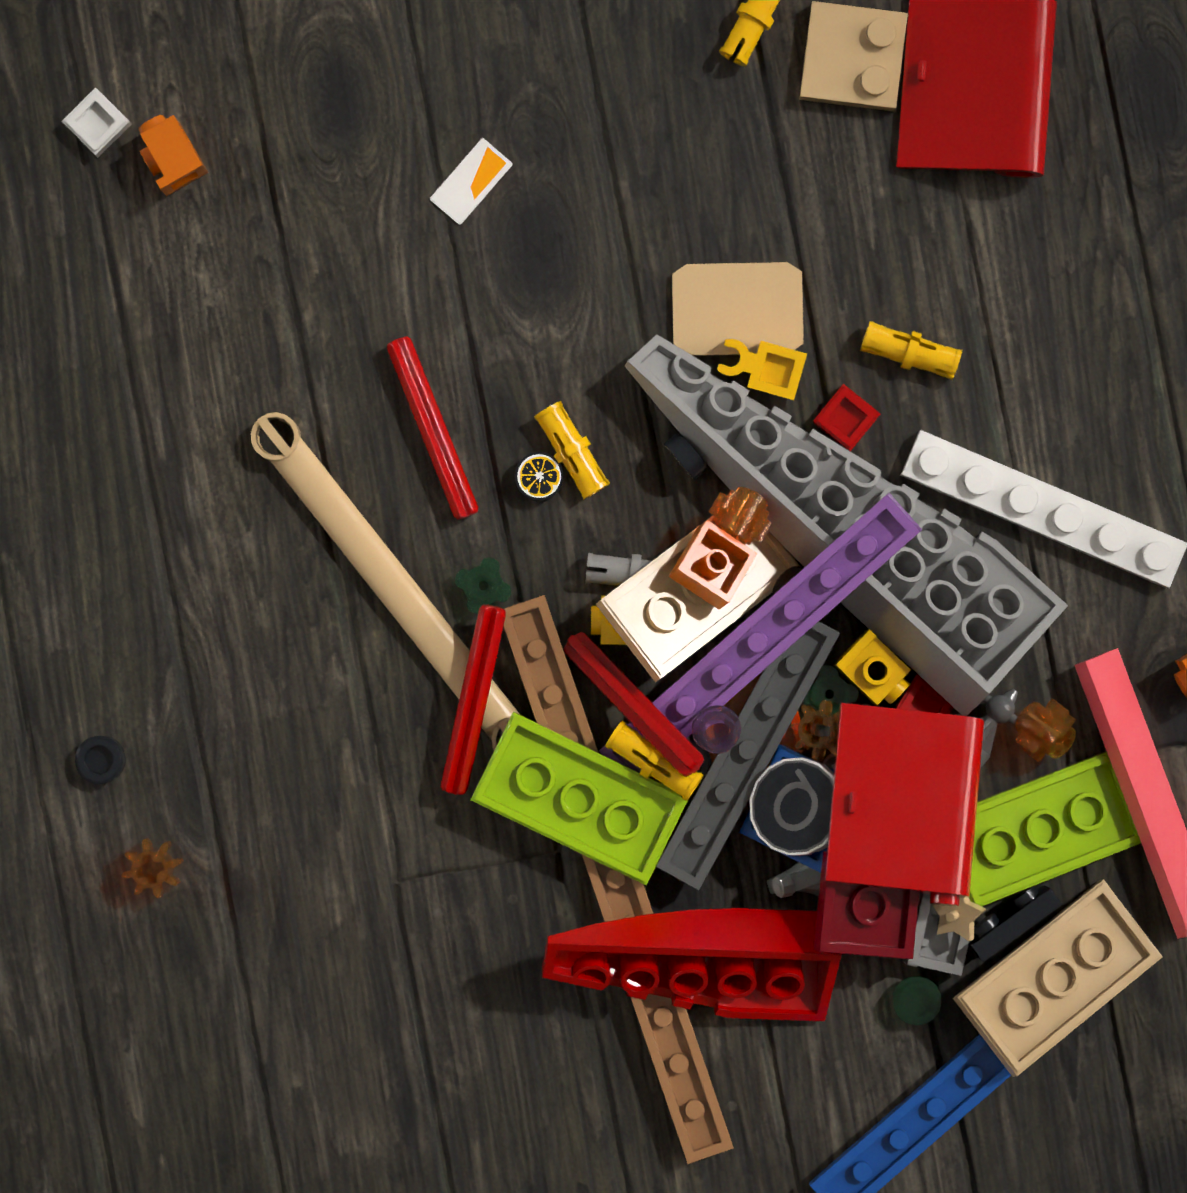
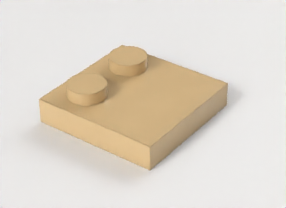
(853, 56)

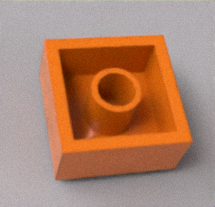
(713, 564)

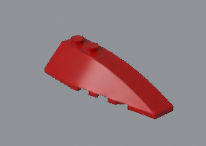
(723, 959)

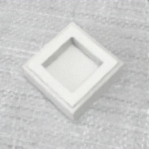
(96, 122)

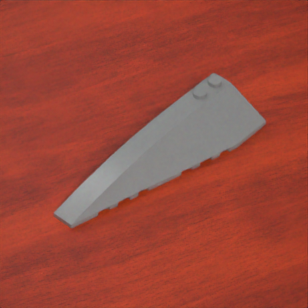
(942, 603)

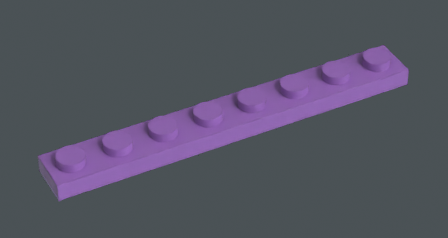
(786, 616)

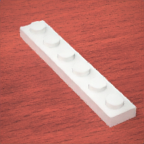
(1044, 509)

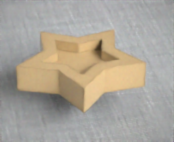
(959, 918)

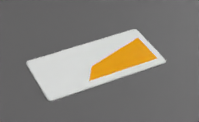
(471, 181)

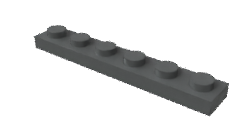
(734, 772)

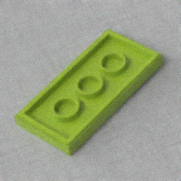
(579, 798)
(1048, 828)

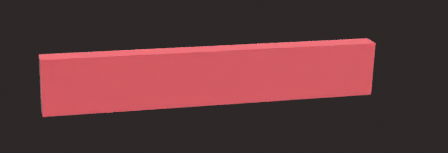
(1140, 778)

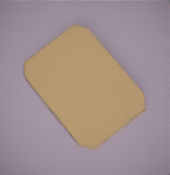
(736, 303)

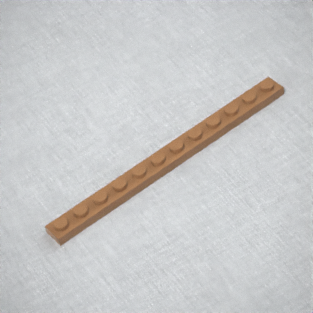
(664, 1026)

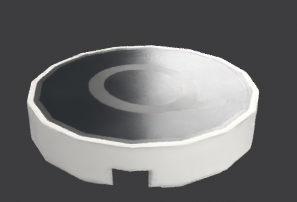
(793, 806)

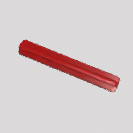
(432, 427)
(473, 699)
(633, 704)

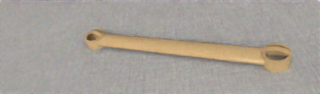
(377, 566)

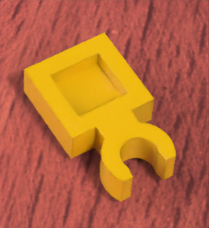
(772, 369)

